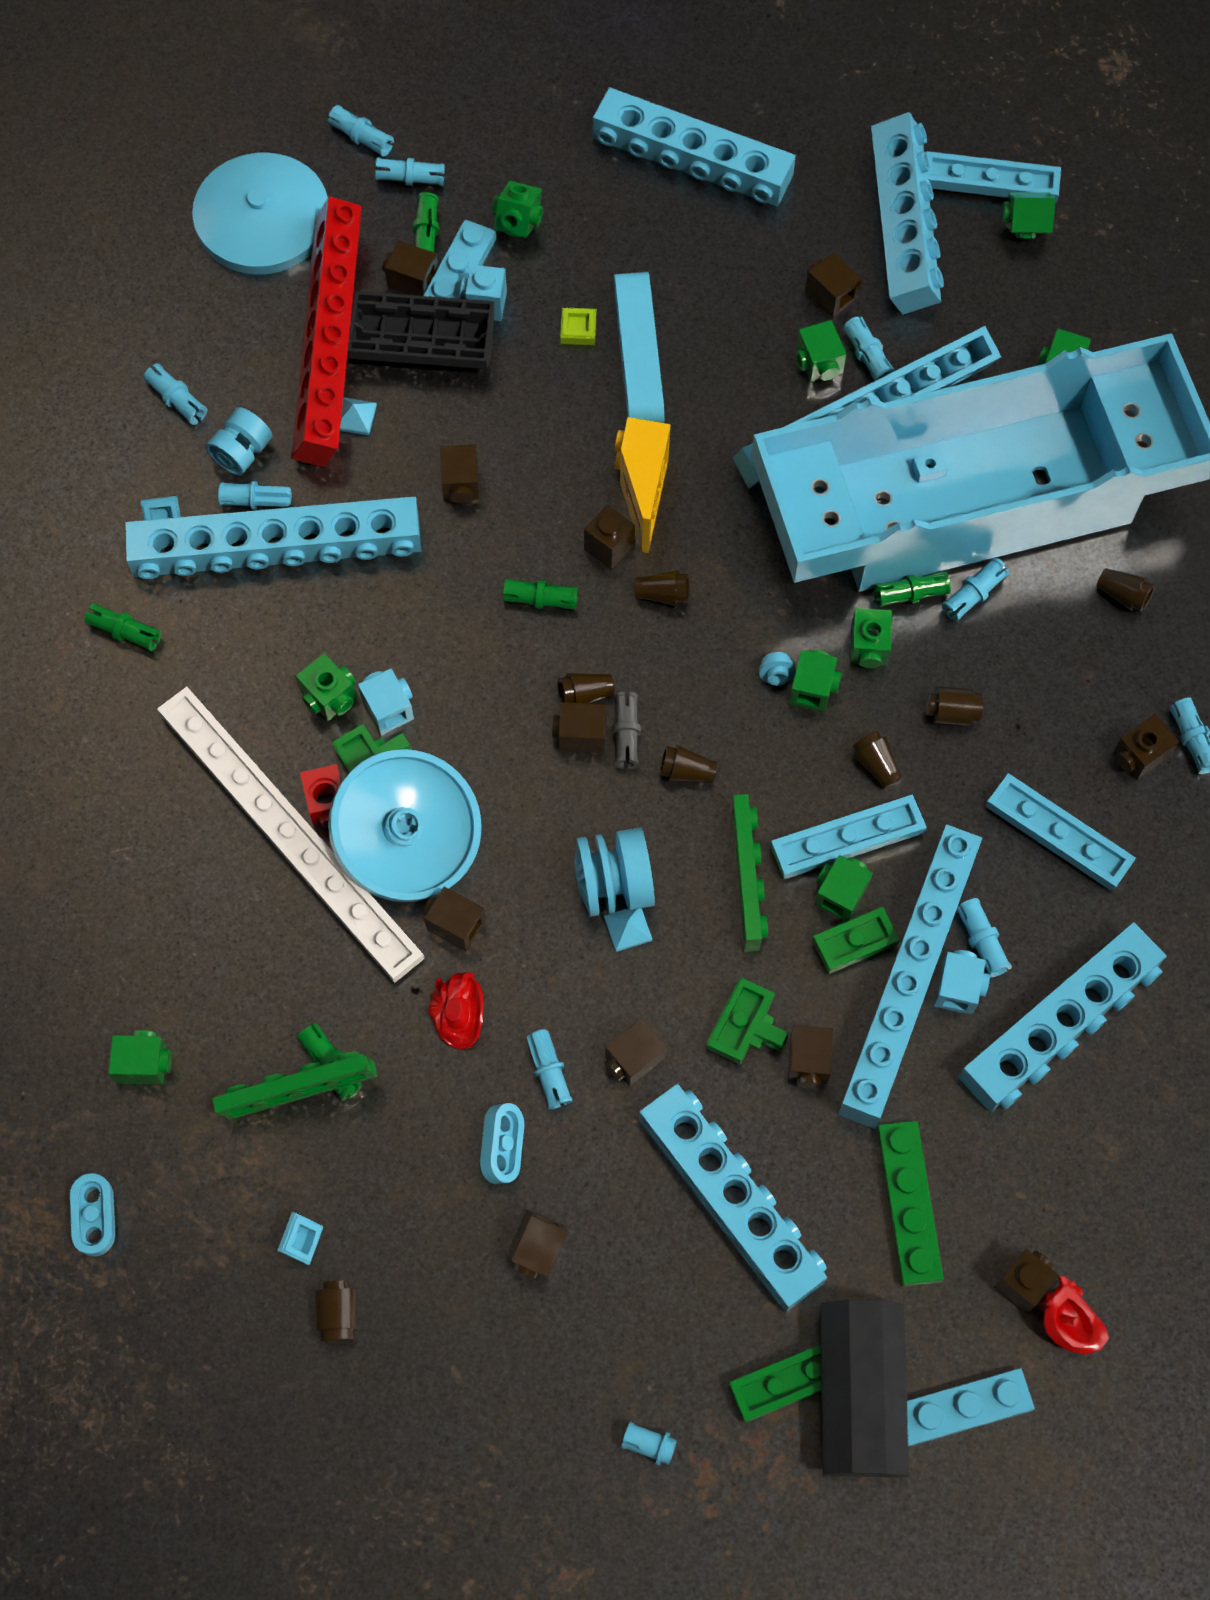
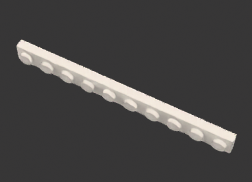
(290, 834)

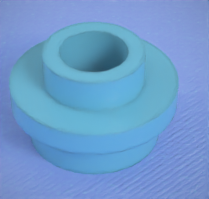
(777, 668)

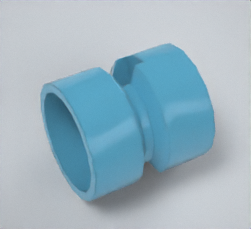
(241, 438)

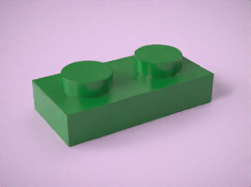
(855, 940)

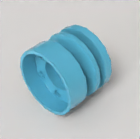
(615, 872)

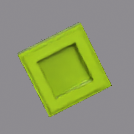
(578, 326)

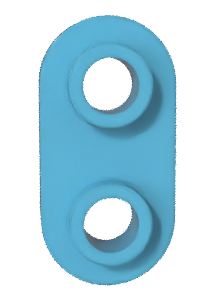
(502, 1143)
(92, 1216)

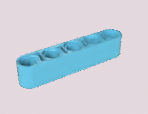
(638, 346)

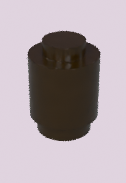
(954, 706)
(336, 1311)

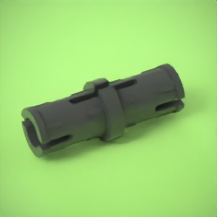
(626, 730)

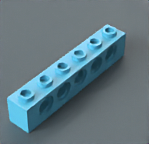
(693, 147)
(907, 214)
(1129, 949)
(785, 1286)

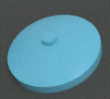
(259, 213)
(404, 825)

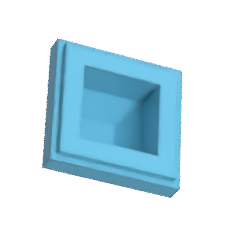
(357, 416)
(160, 508)
(627, 928)
(300, 1238)

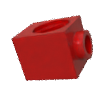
(318, 783)

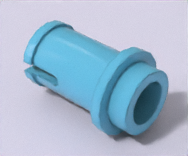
(649, 1443)

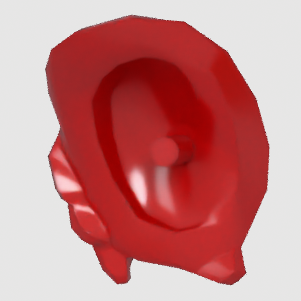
(457, 1010)
(1071, 1320)

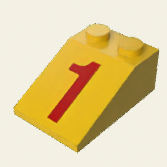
(642, 466)

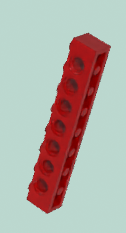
(326, 333)

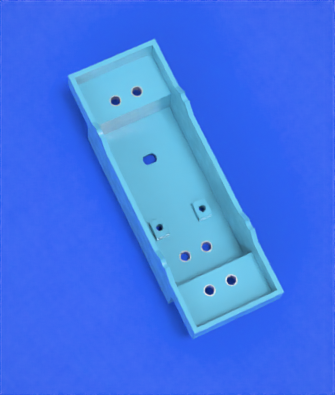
(983, 452)

